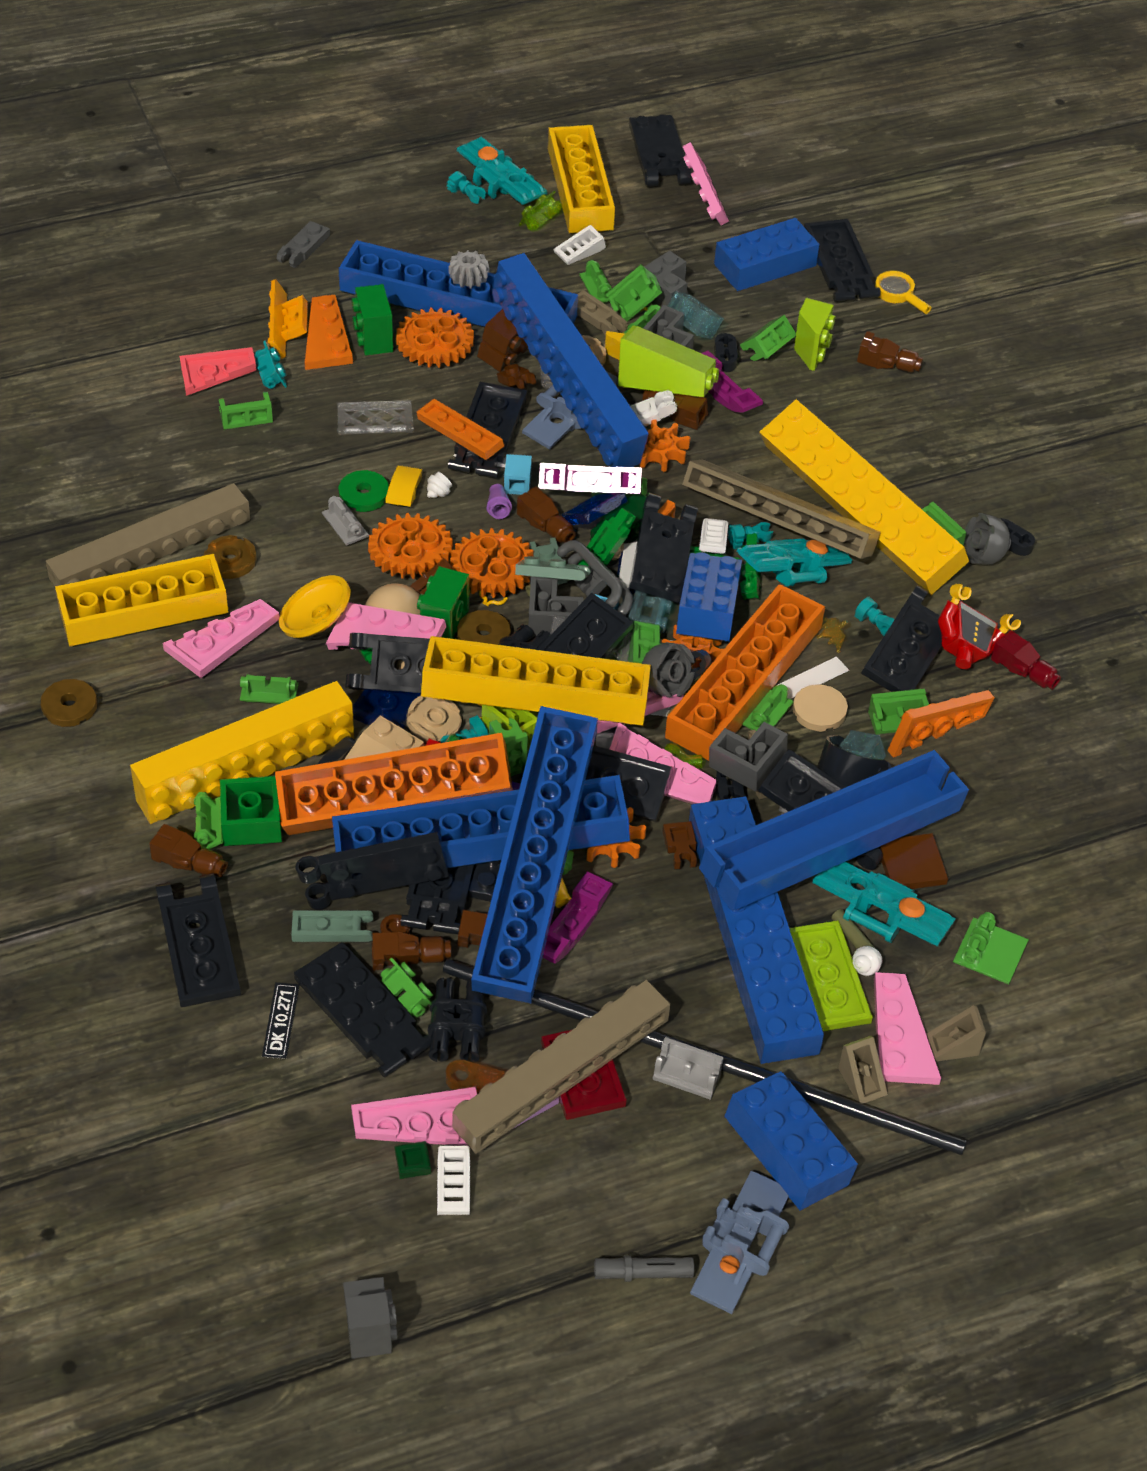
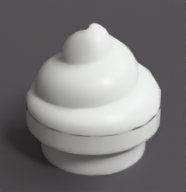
(438, 485)
(867, 960)

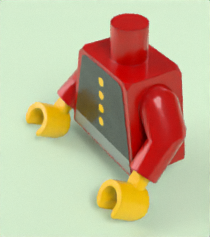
(967, 631)

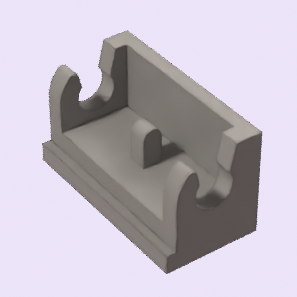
(688, 1068)

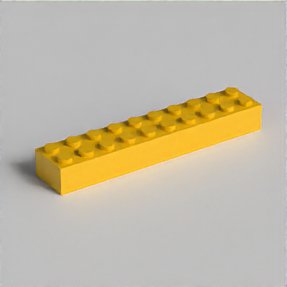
(864, 496)

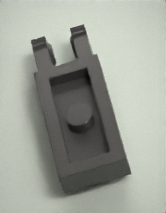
(303, 244)

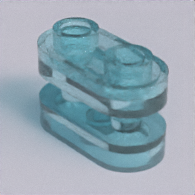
(659, 605)

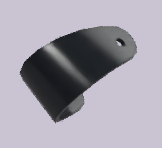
(846, 766)

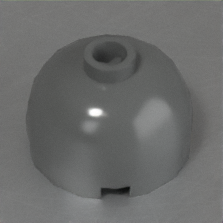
(986, 539)
(669, 669)

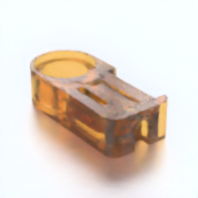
(477, 1075)

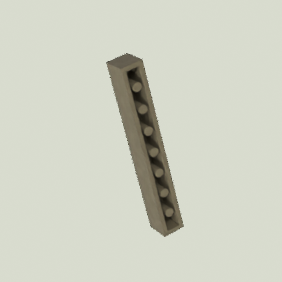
(781, 508)
(152, 537)
(559, 1066)

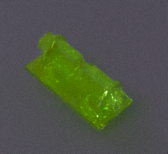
(534, 215)

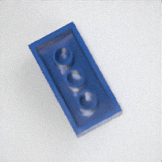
(766, 254)
(709, 596)
(790, 1140)

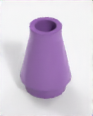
(498, 502)

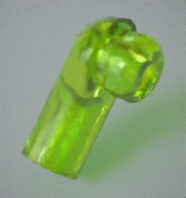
(694, 760)

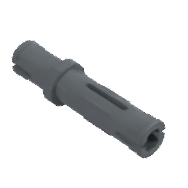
(629, 1268)

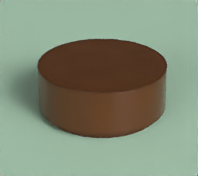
(392, 924)

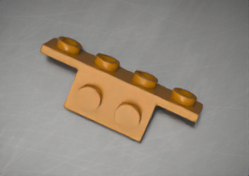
(287, 318)

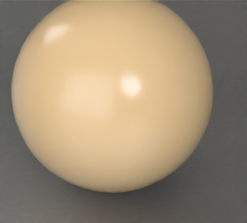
(396, 598)

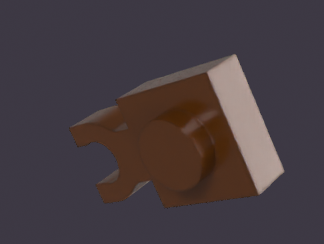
(516, 375)
(680, 840)

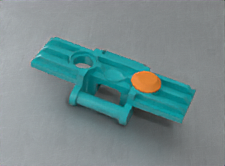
(500, 172)
(805, 555)
(896, 899)

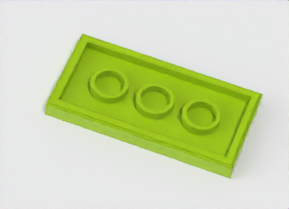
(831, 975)

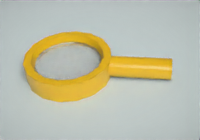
(899, 288)

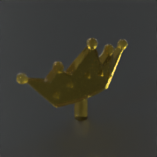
(834, 631)

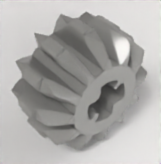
(468, 269)

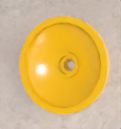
(315, 607)

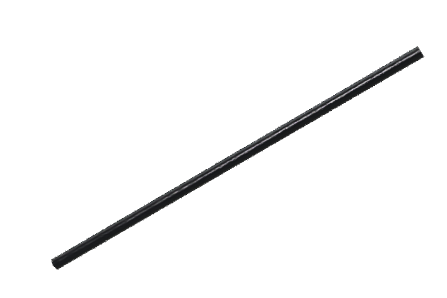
(754, 1073)

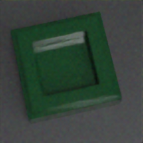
(412, 1160)

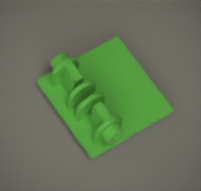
(990, 949)

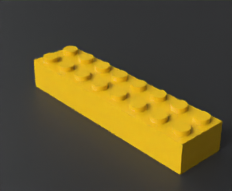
(534, 679)
(242, 750)

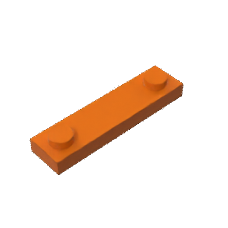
(460, 429)

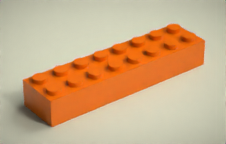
(745, 670)
(391, 780)

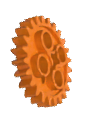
(435, 337)
(409, 545)
(491, 561)

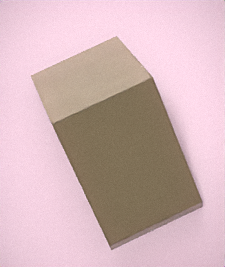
(958, 1037)
(862, 1070)

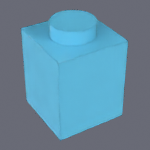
(517, 474)

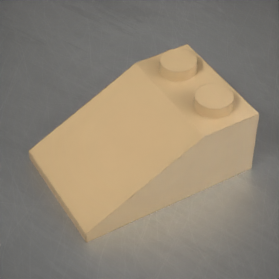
(383, 737)

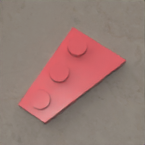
(213, 368)

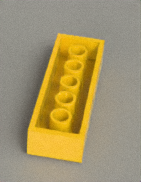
(581, 178)
(141, 599)

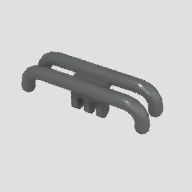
(599, 576)

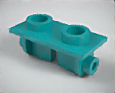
(270, 370)

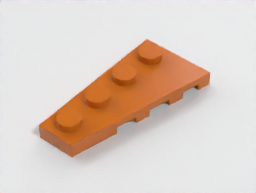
(326, 335)
(938, 719)

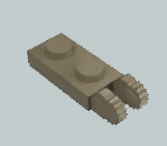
(599, 314)

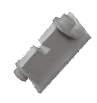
(344, 521)

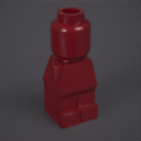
(1024, 660)

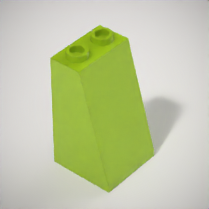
(662, 365)

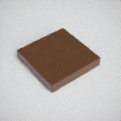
(914, 861)

